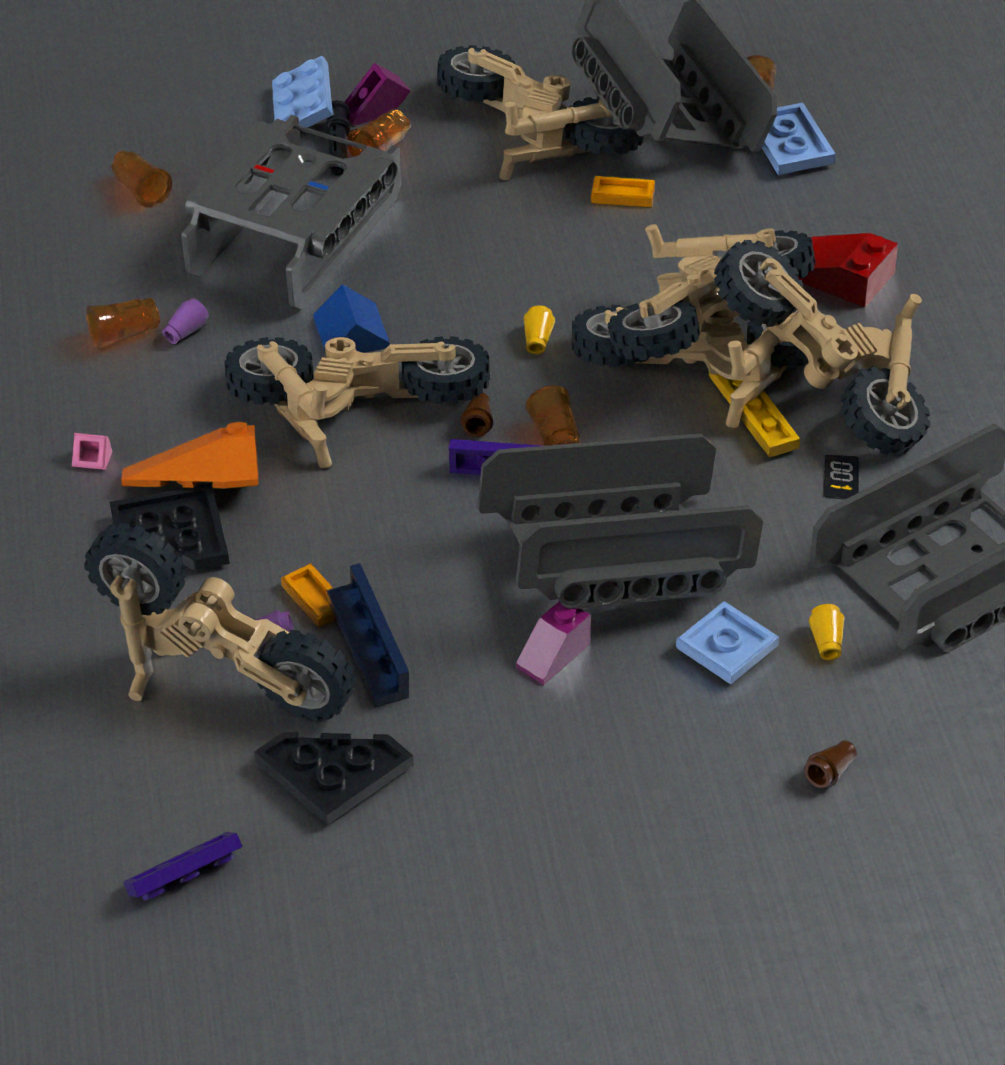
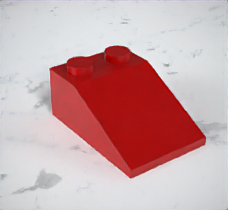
(852, 265)

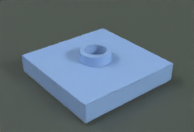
(727, 642)

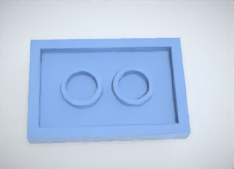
(303, 93)
(796, 141)

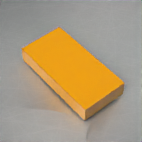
(623, 191)
(310, 592)

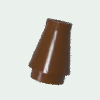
(477, 416)
(827, 766)

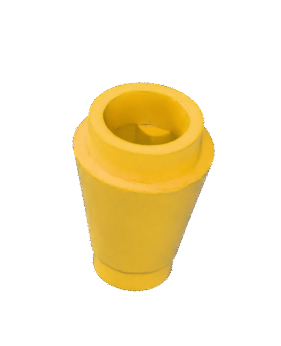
(538, 328)
(827, 628)

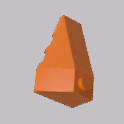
(221, 457)

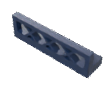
(370, 639)

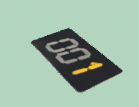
(841, 476)

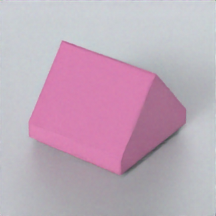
(91, 451)

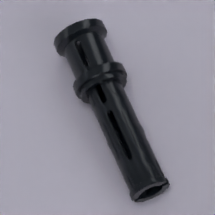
(340, 127)

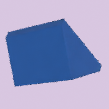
(351, 317)

